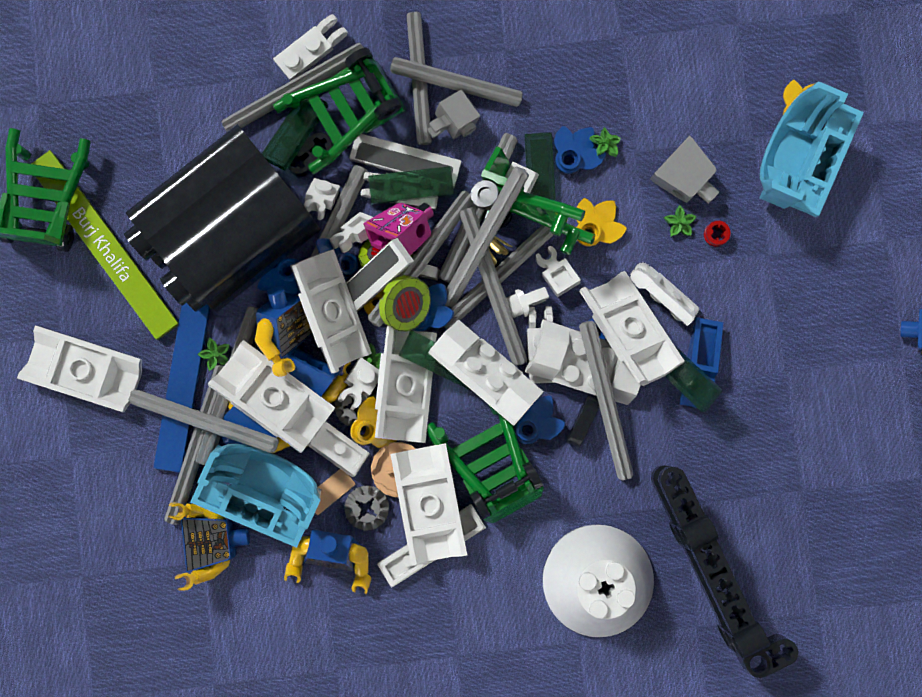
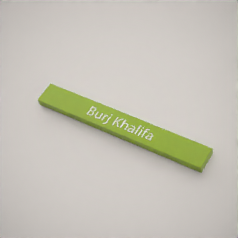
(112, 256)

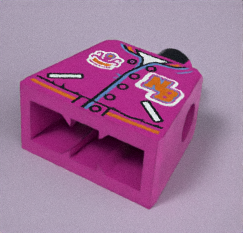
(400, 222)

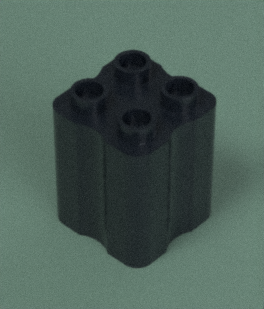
(219, 223)

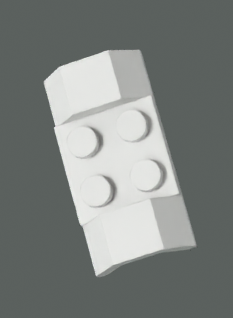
(330, 310)
(632, 329)
(563, 360)
(82, 369)
(485, 372)
(402, 392)
(274, 402)
(428, 504)

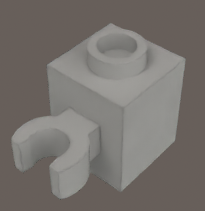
(455, 115)

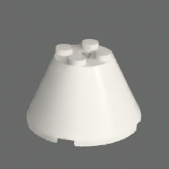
(575, 577)

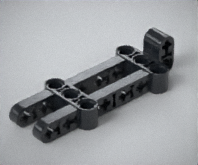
(696, 532)

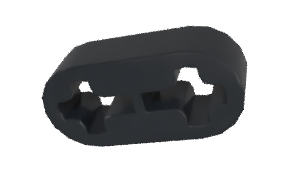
(306, 150)
(583, 421)

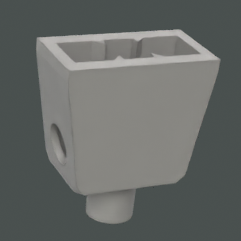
(687, 173)

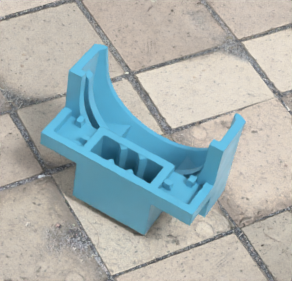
(803, 154)
(258, 491)

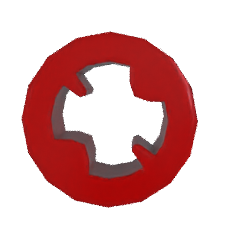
(709, 231)

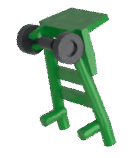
(359, 65)
(527, 204)
(58, 232)
(509, 496)

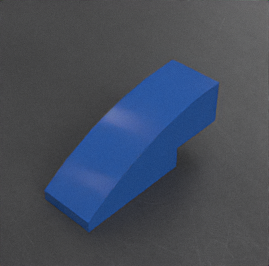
(705, 349)

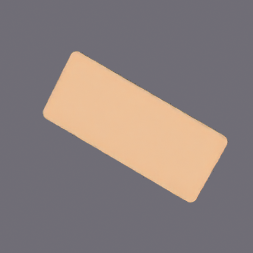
(333, 489)

